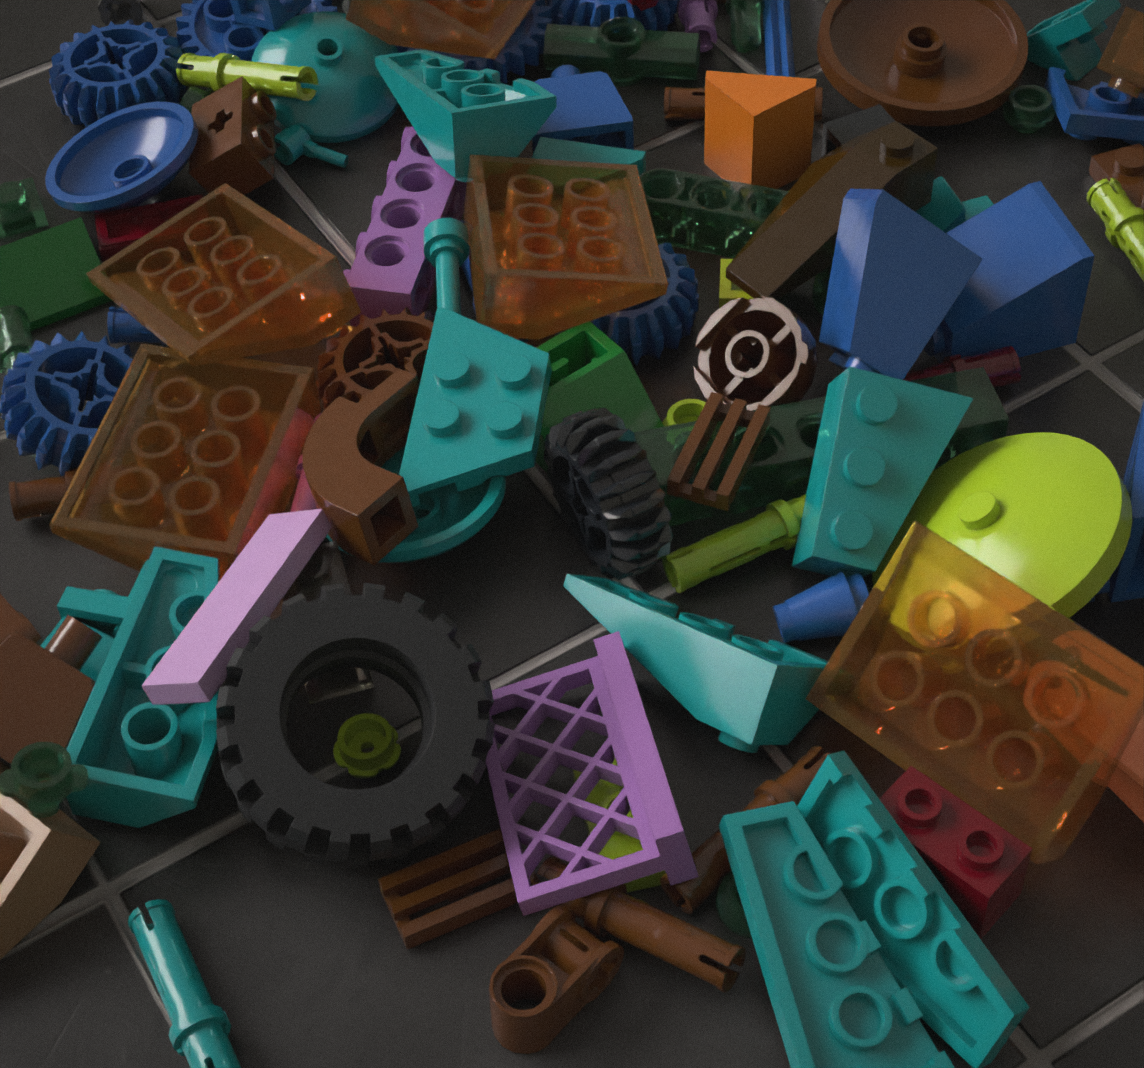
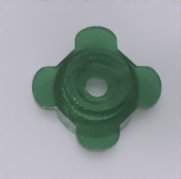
(39, 763)

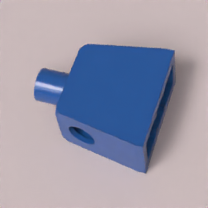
(586, 110)

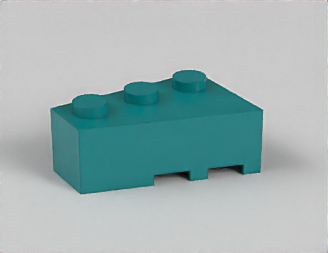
(869, 467)

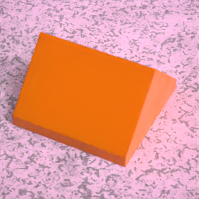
(758, 127)

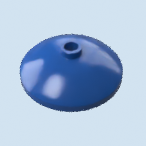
(122, 158)

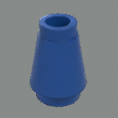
(822, 609)

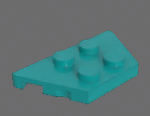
(474, 407)

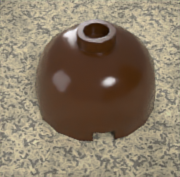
(756, 354)

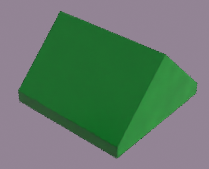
(49, 274)

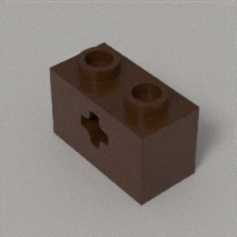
(234, 138)

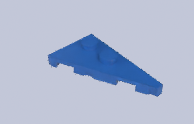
(1097, 111)

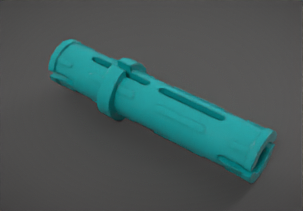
(198, 1025)

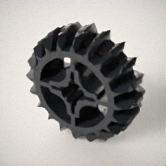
(608, 493)

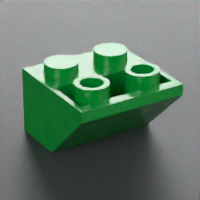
(592, 374)

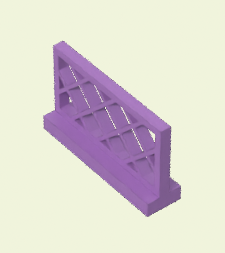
(638, 772)

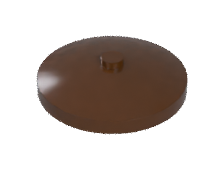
(923, 56)

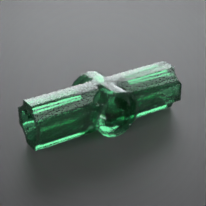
(623, 51)

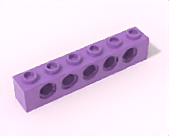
(390, 256)

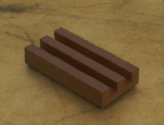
(732, 417)
(450, 878)

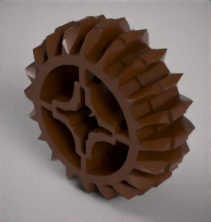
(372, 353)

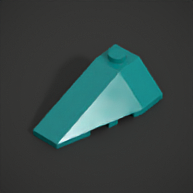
(463, 108)
(723, 679)
(139, 755)

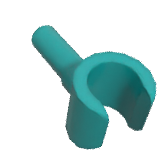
(297, 142)

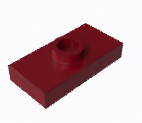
(125, 226)

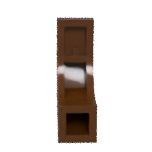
(344, 470)

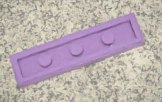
(247, 591)

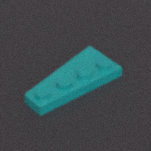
(911, 915)

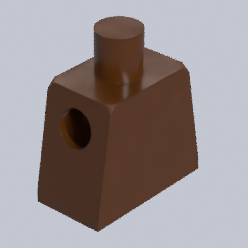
(44, 687)

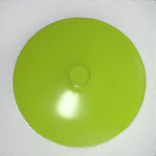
(1032, 510)

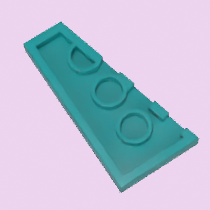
(815, 955)

